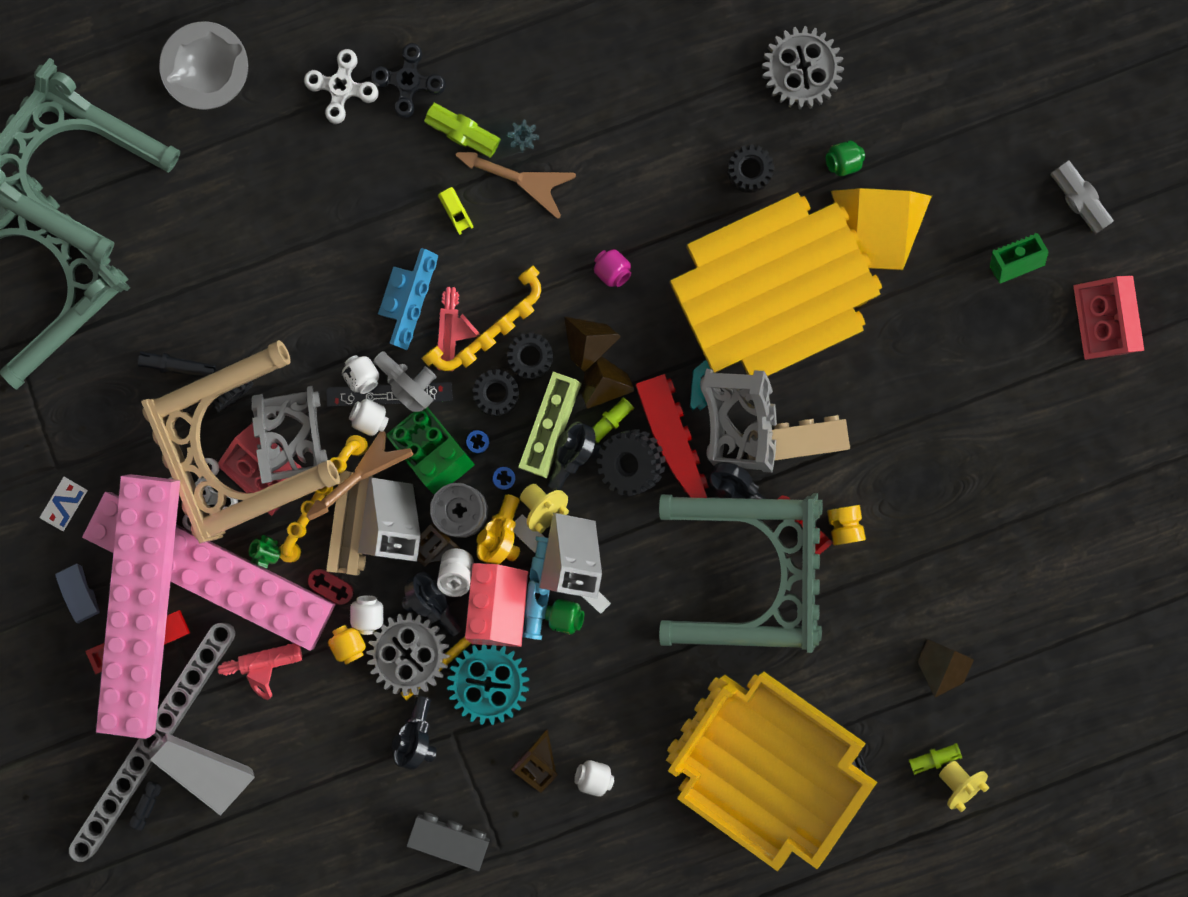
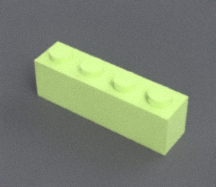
(549, 424)

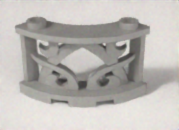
(741, 388)
(293, 406)

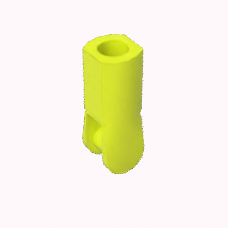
(454, 207)

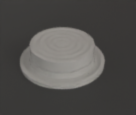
(203, 65)

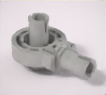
(405, 389)

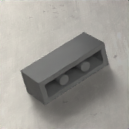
(448, 841)

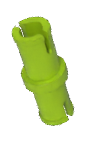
(611, 419)
(935, 758)

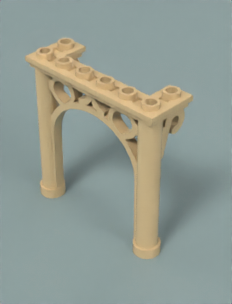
(162, 417)

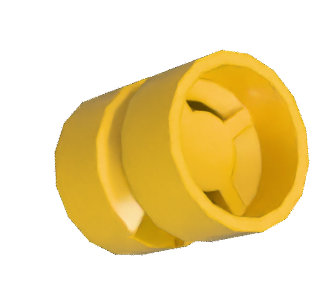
(846, 525)

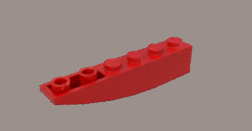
(667, 429)

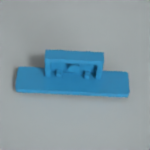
(406, 296)

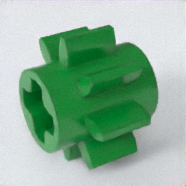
(264, 551)

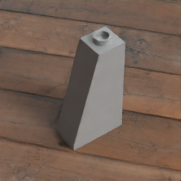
(202, 772)

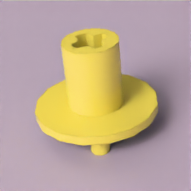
(543, 506)
(962, 784)

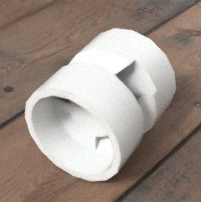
(455, 572)

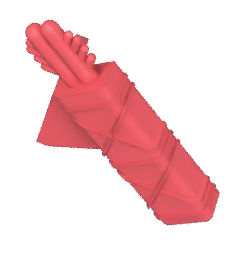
(451, 327)
(260, 666)

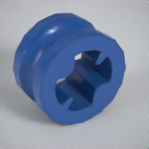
(470, 444)
(510, 473)

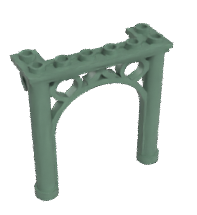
(56, 94)
(73, 316)
(752, 512)

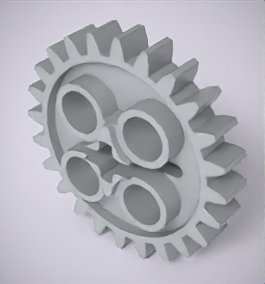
(780, 71)
(392, 670)

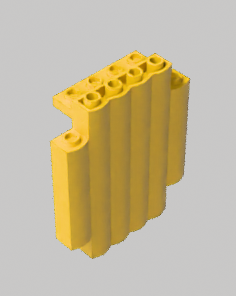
(776, 286)
(769, 770)

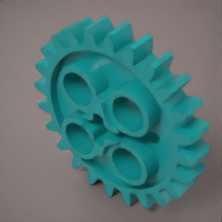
(485, 706)

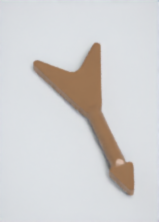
(536, 184)
(372, 463)

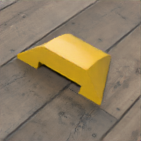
(884, 222)

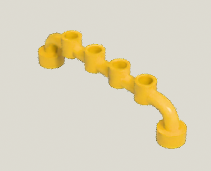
(503, 325)
(290, 551)

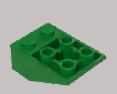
(436, 454)

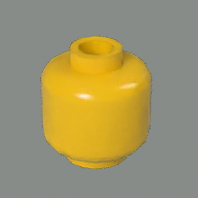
(346, 644)

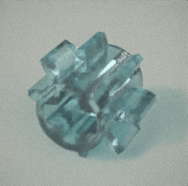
(518, 131)

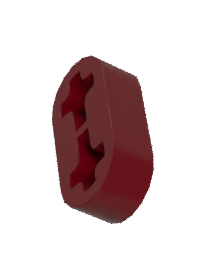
(327, 591)

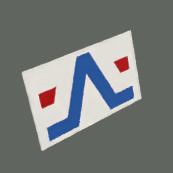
(63, 504)

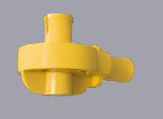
(499, 535)

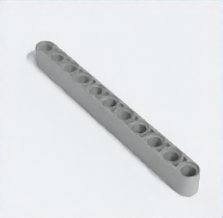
(128, 770)

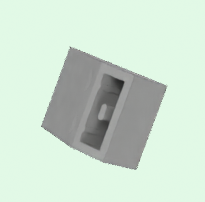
(390, 521)
(572, 557)

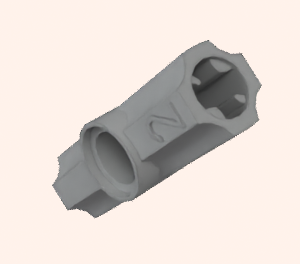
(1082, 197)

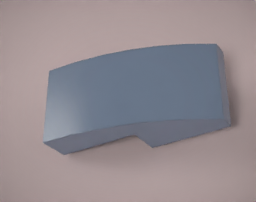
(77, 595)

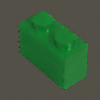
(1018, 258)

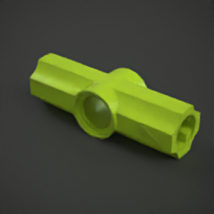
(462, 130)

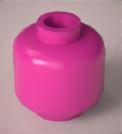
(612, 268)

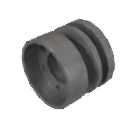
(448, 500)

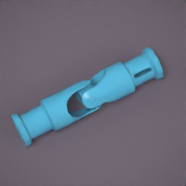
(534, 609)

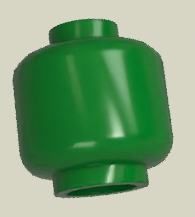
(845, 158)
(564, 616)

